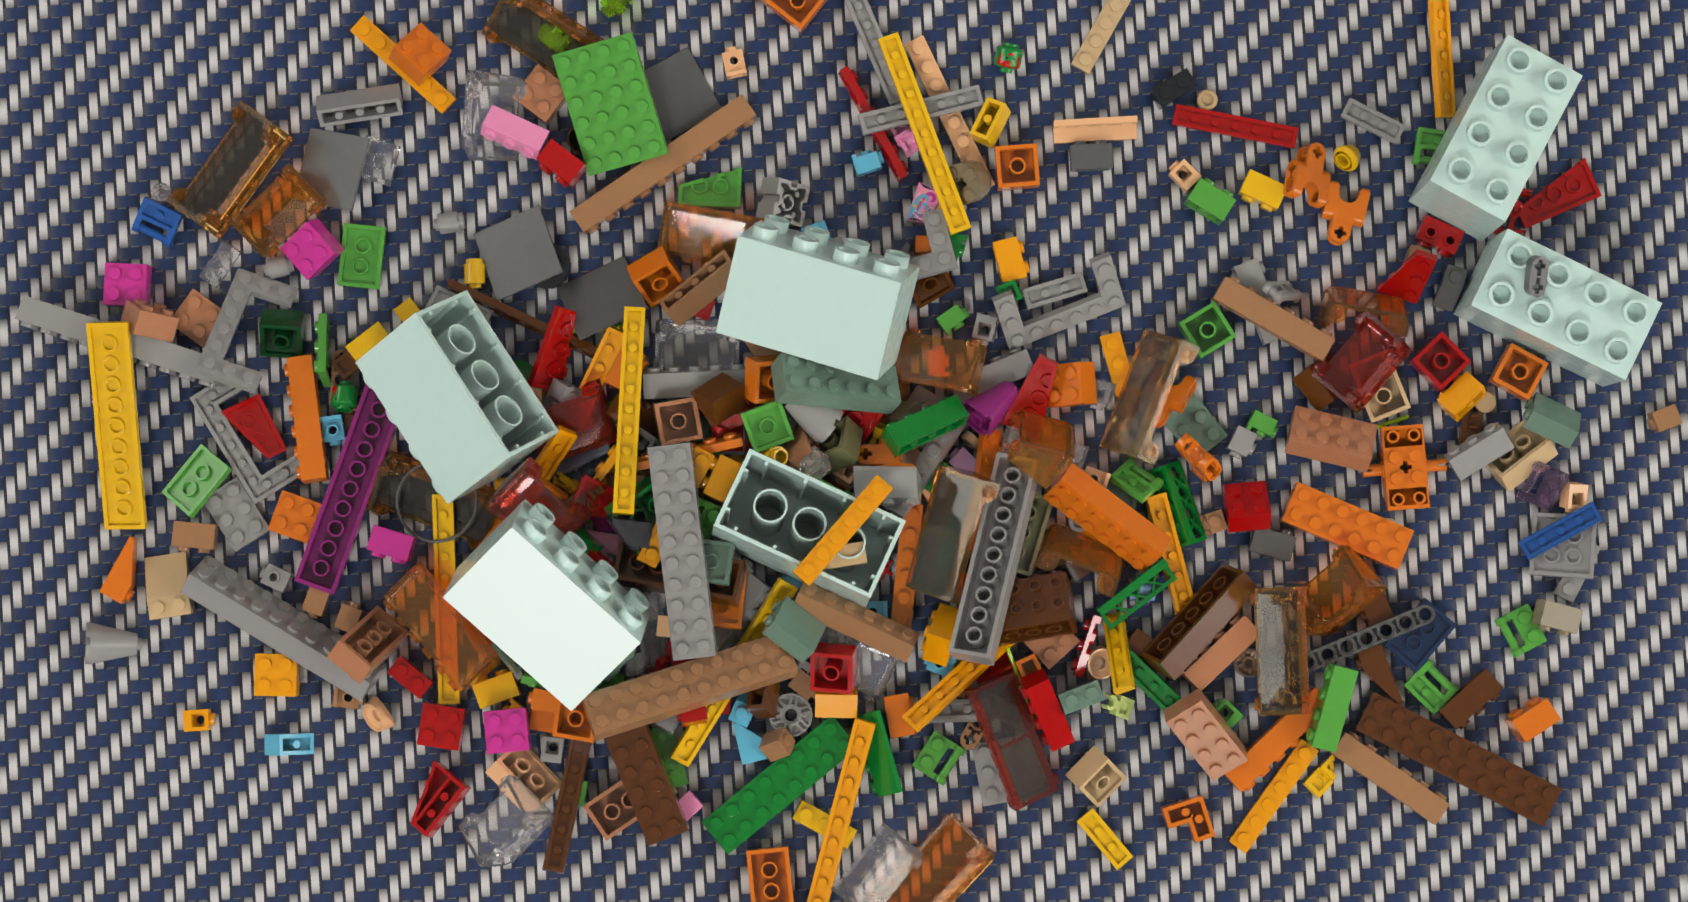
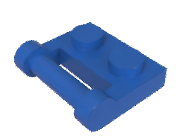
(160, 216)

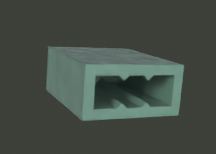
(1552, 420)
(793, 629)
(1080, 696)

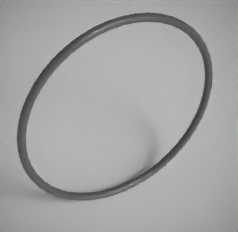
(422, 538)

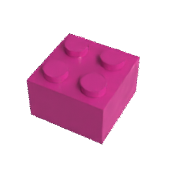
(312, 248)
(126, 283)
(393, 544)
(507, 730)

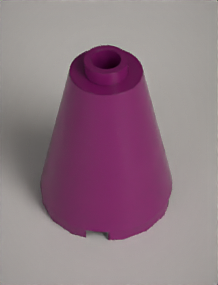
(990, 407)

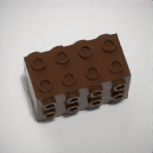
(1039, 609)

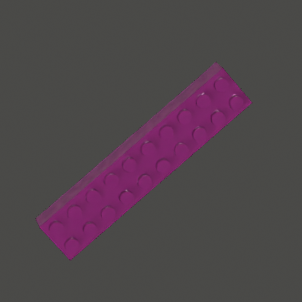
(347, 496)

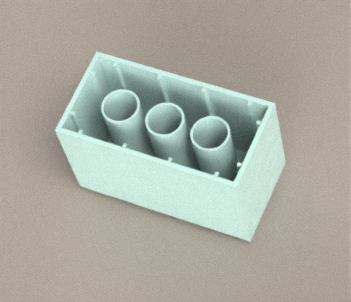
(1495, 138)
(818, 297)
(1578, 321)
(456, 396)
(782, 515)
(549, 603)

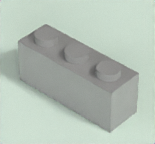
(1478, 450)

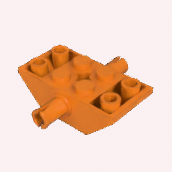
(1410, 488)

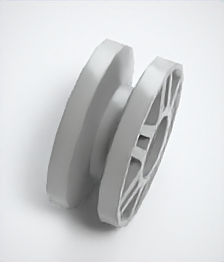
(802, 708)

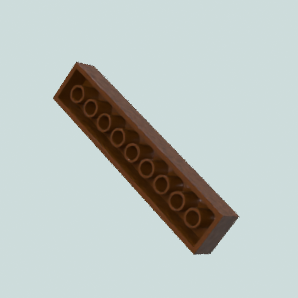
(1456, 758)

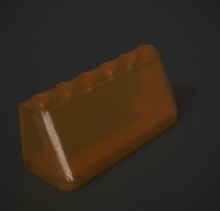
(700, 232)
(440, 629)
(950, 864)

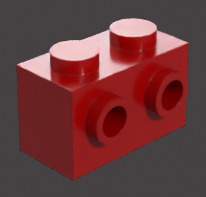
(1438, 236)

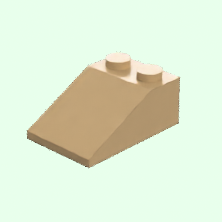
(164, 581)

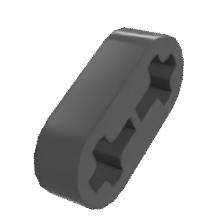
(1536, 276)

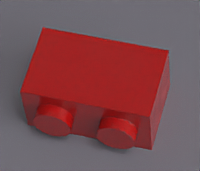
(410, 677)

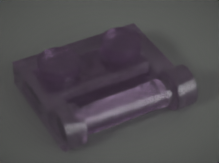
(1549, 488)

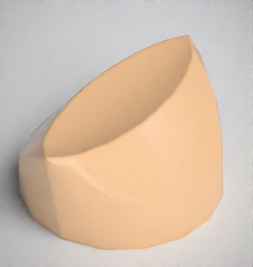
(1098, 664)
(377, 715)

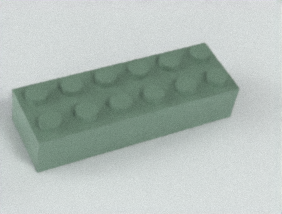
(818, 385)

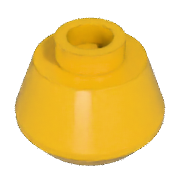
(1347, 157)

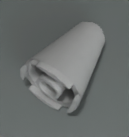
(816, 421)
(109, 643)

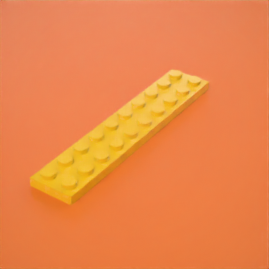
(116, 425)

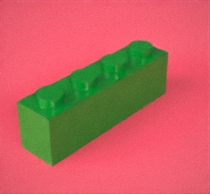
(925, 425)

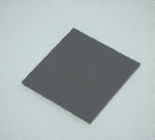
(680, 93)
(335, 166)
(518, 253)
(601, 297)

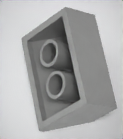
(904, 481)

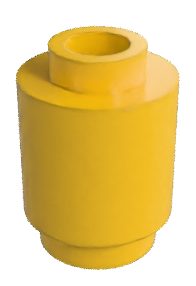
(474, 273)
(777, 453)

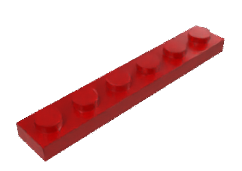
(860, 98)
(1235, 126)

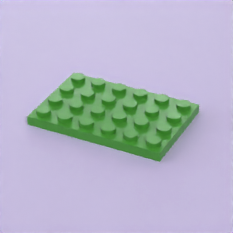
(610, 104)

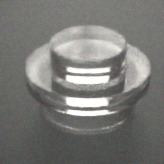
(161, 192)

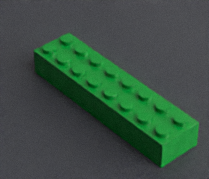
(778, 785)

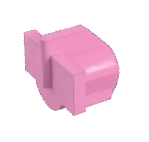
(905, 140)

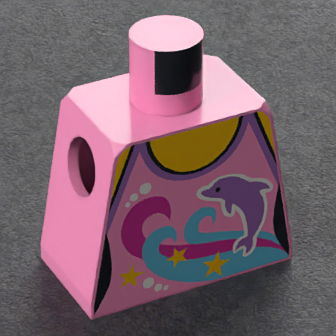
(923, 201)

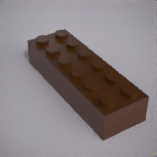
(641, 576)
(1199, 621)
(647, 784)

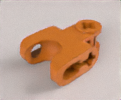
(1309, 174)
(1343, 214)
(1178, 398)
(879, 455)
(1201, 462)

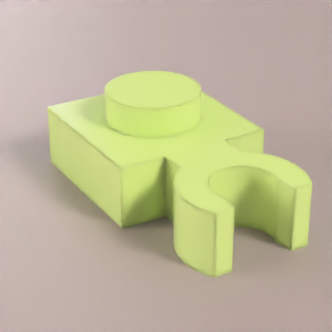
(1119, 705)

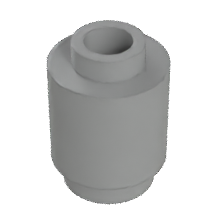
(449, 222)
(278, 266)

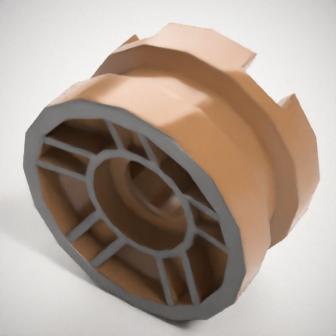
(1241, 668)

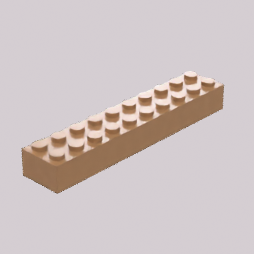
(687, 687)

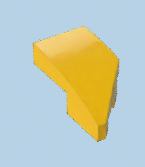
(1321, 778)

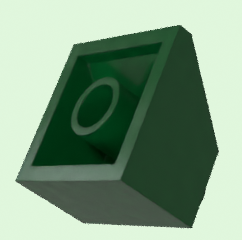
(282, 333)

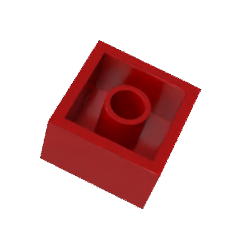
(561, 163)
(1439, 361)
(1246, 506)
(833, 668)
(442, 726)

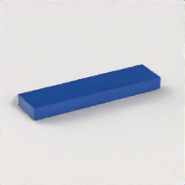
(1560, 531)

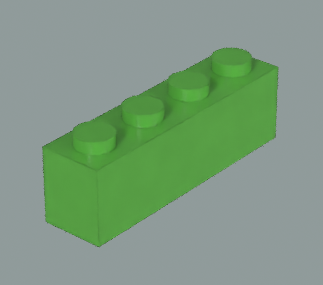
(1331, 707)

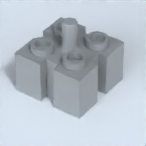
(783, 200)

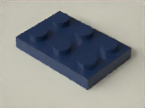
(1419, 644)

